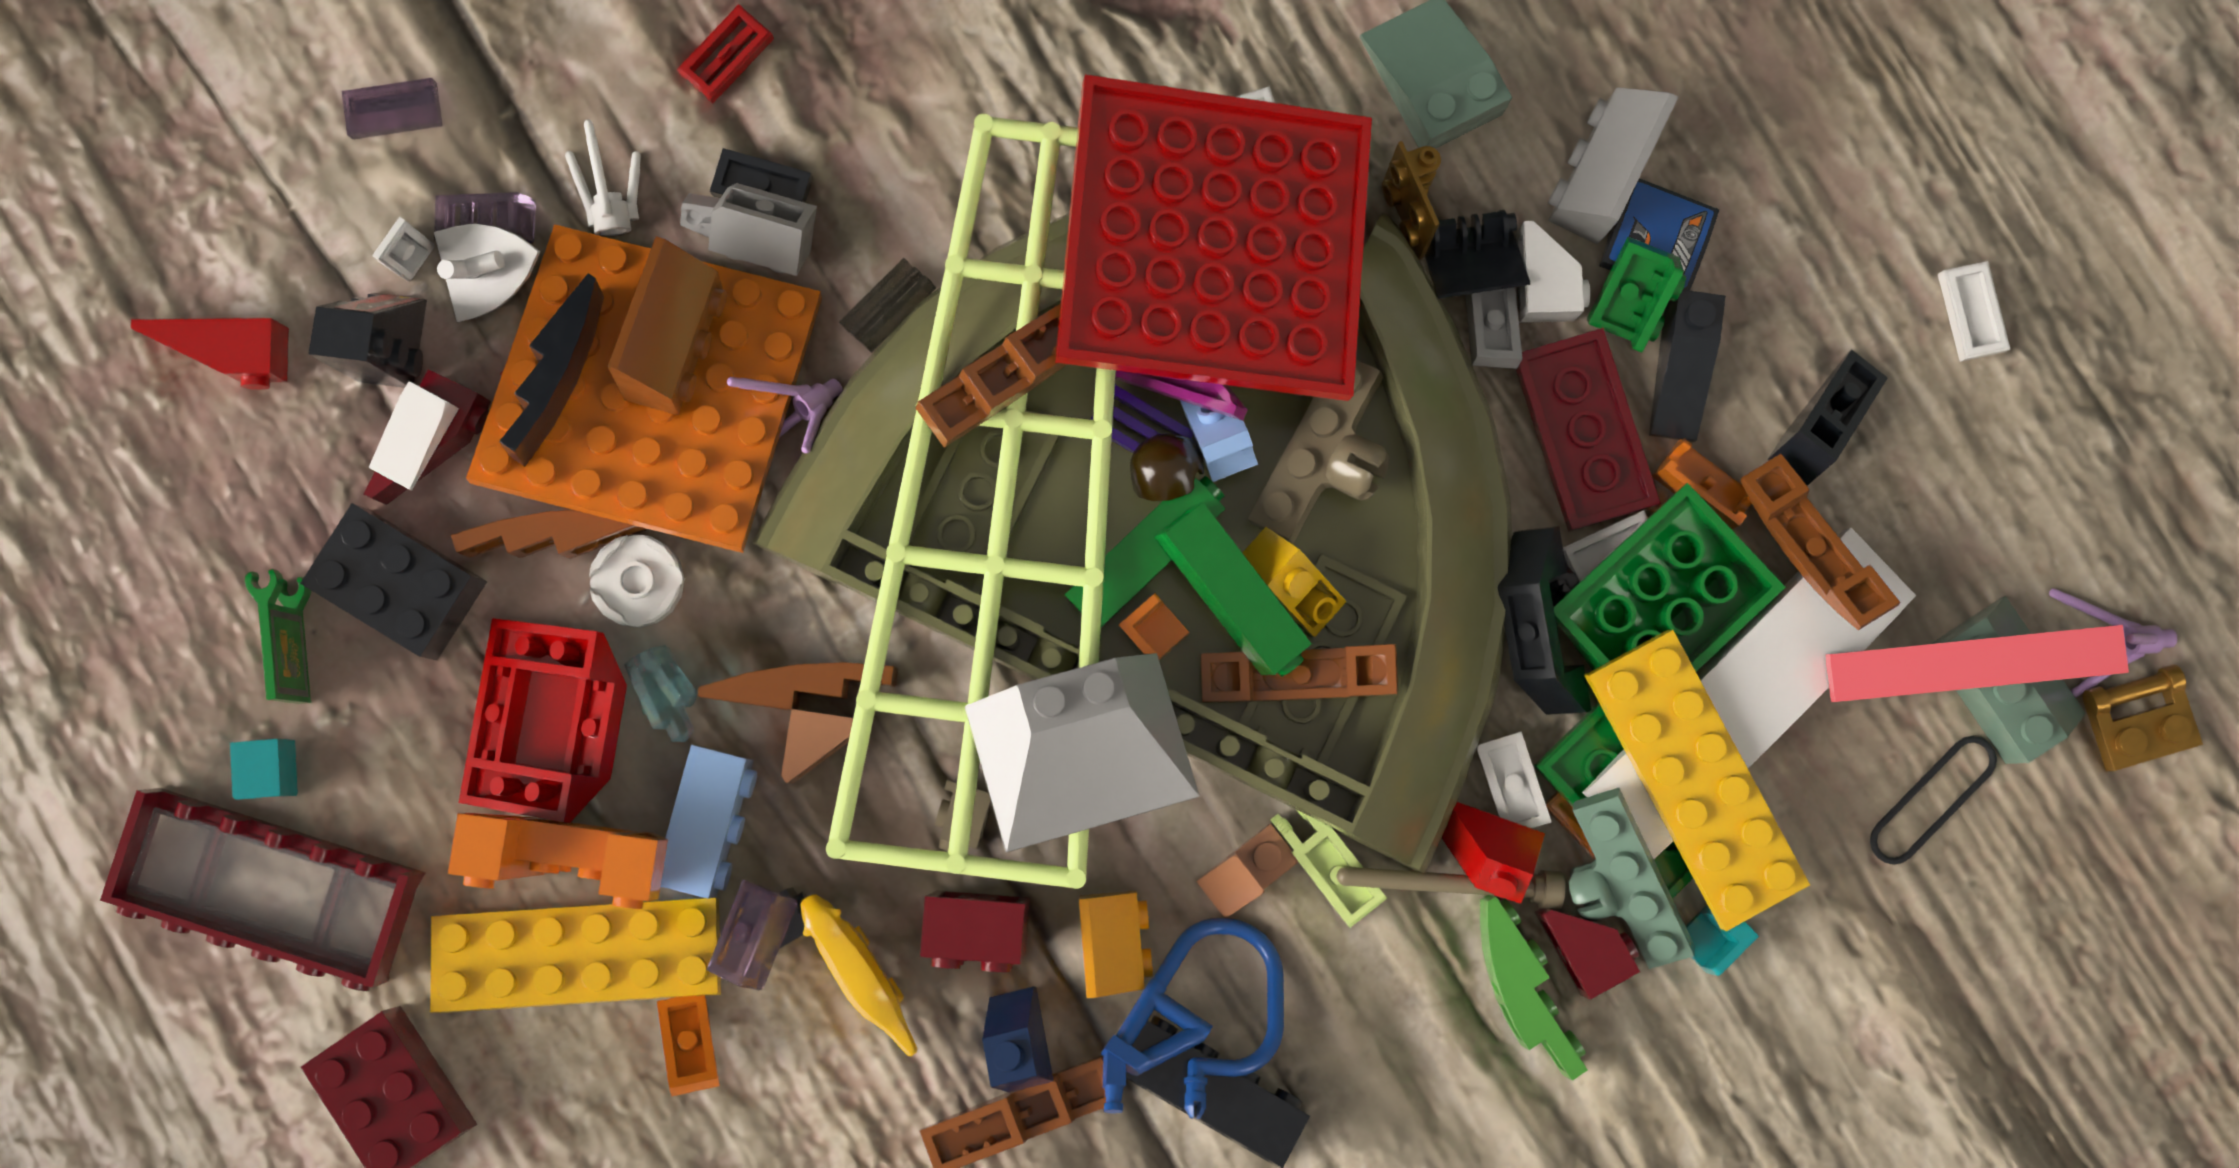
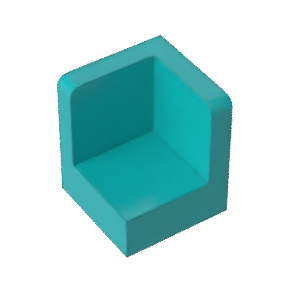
(263, 769)
(1715, 947)

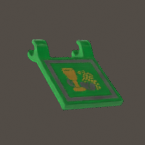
(282, 638)

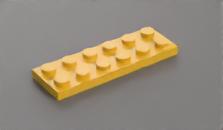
(1697, 780)
(573, 955)

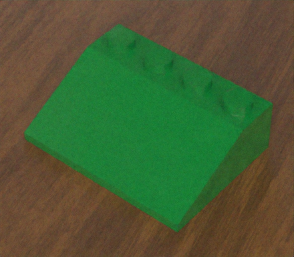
(1670, 574)

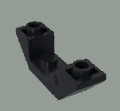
(1532, 626)

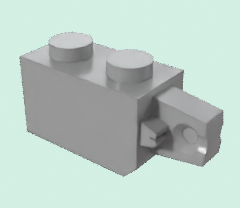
(753, 226)

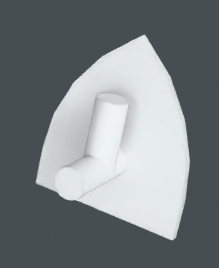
(482, 267)

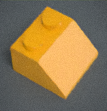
(1113, 943)

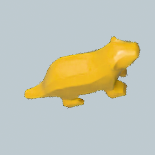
(856, 969)

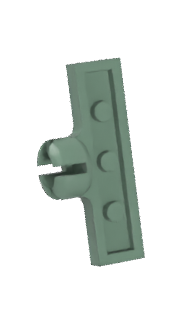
(1626, 880)

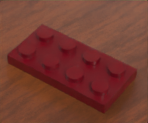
(1586, 430)

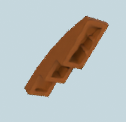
(994, 380)
(568, 530)
(783, 685)
(1015, 1116)

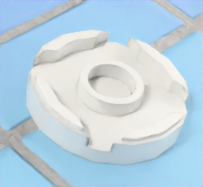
(636, 580)

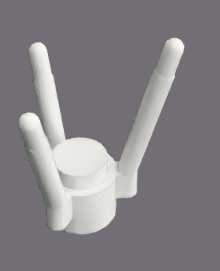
(608, 212)

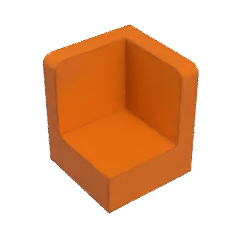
(1154, 627)

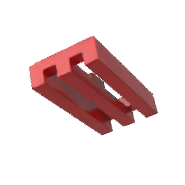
(738, 65)

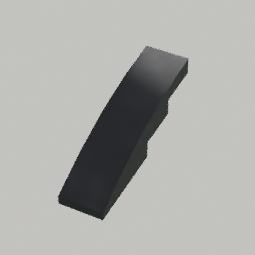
(561, 355)

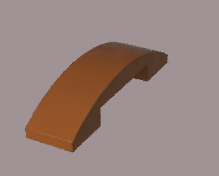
(1814, 547)
(1321, 675)

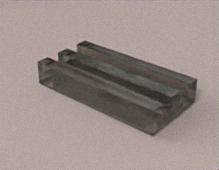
(883, 301)

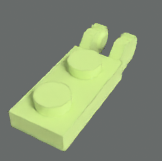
(1321, 859)

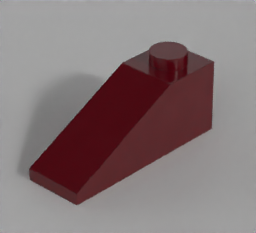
(467, 422)

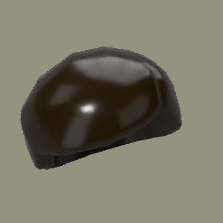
(1165, 467)

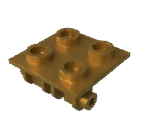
(1407, 189)

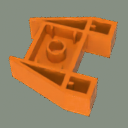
(523, 846)

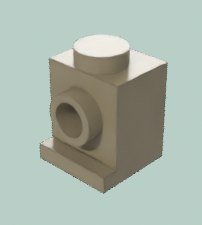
(980, 815)

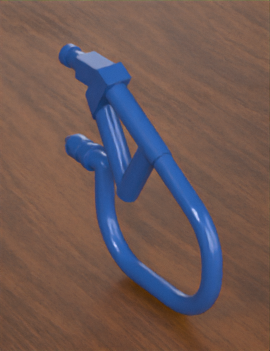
(1122, 1057)

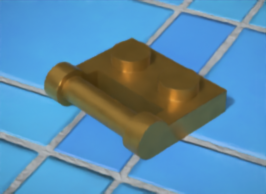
(2146, 733)

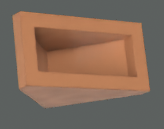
(811, 741)

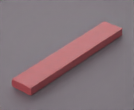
(1977, 663)

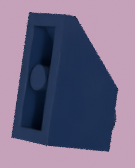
(1016, 1041)

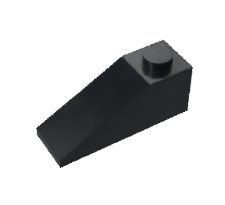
(1686, 364)
(1830, 417)

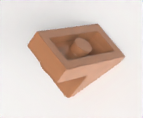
(1247, 871)

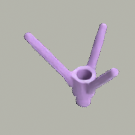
(808, 401)
(2138, 638)

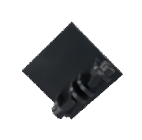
(1475, 257)

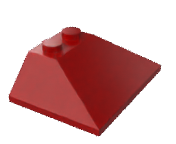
(543, 721)

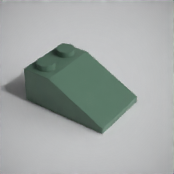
(1436, 73)

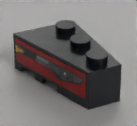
(371, 338)

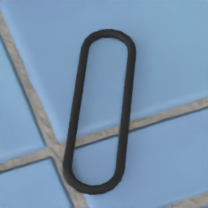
(1947, 814)

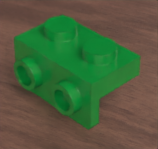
(1638, 293)

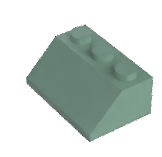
(2016, 717)

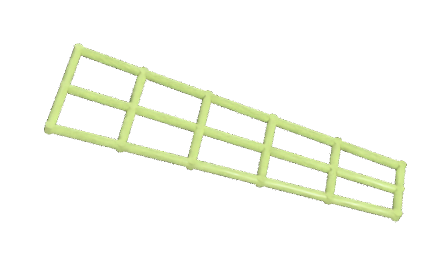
(996, 563)

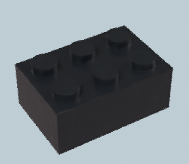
(393, 582)

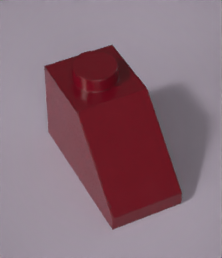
(1590, 952)

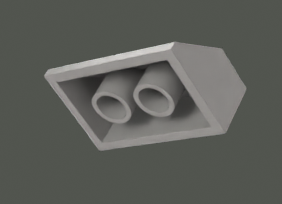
(1610, 161)

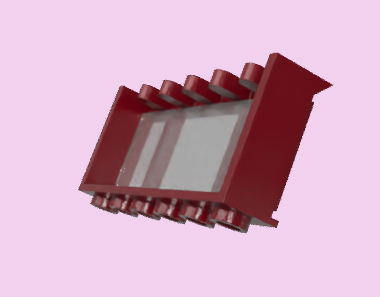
(261, 888)

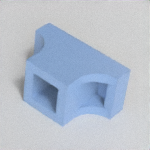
(1221, 440)

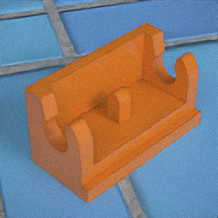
(1714, 485)

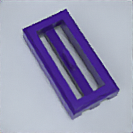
(1145, 410)

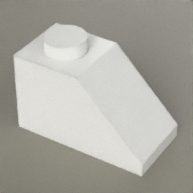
(1555, 278)

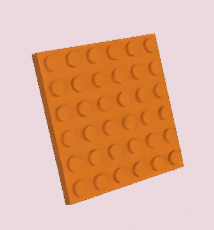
(634, 463)

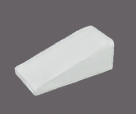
(403, 250)
(412, 435)

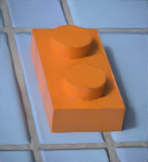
(687, 1044)

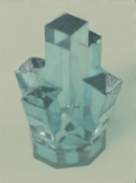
(663, 691)

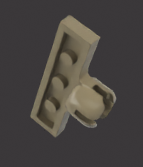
(1323, 456)

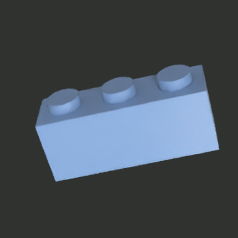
(706, 821)

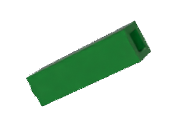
(1140, 555)
(1234, 591)

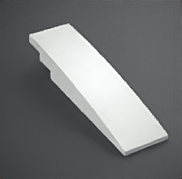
(1766, 677)

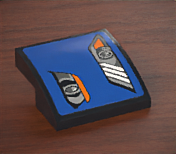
(1664, 222)

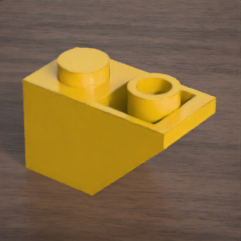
(1294, 581)

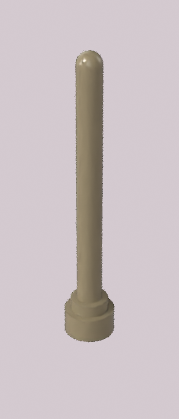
(1545, 889)

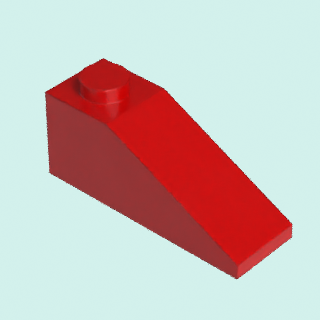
(241, 348)

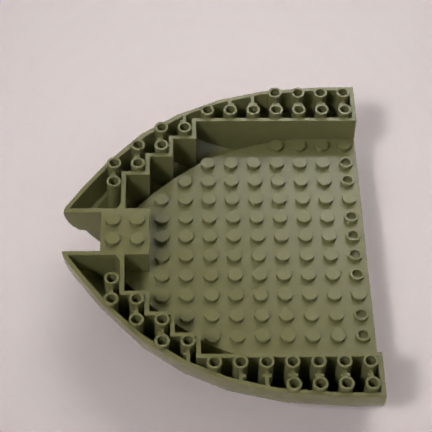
(1409, 560)

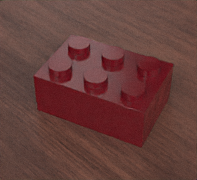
(974, 929)
(388, 1093)

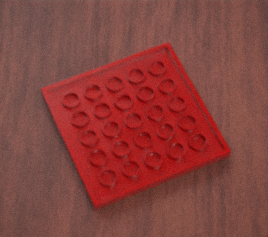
(1215, 239)

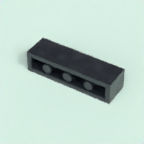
(1234, 1105)

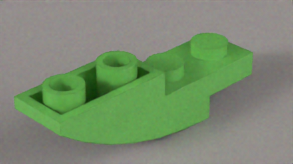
(1514, 972)

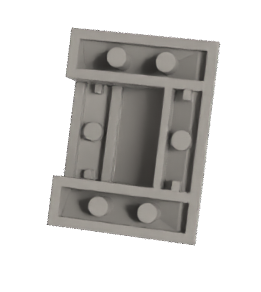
(1080, 750)

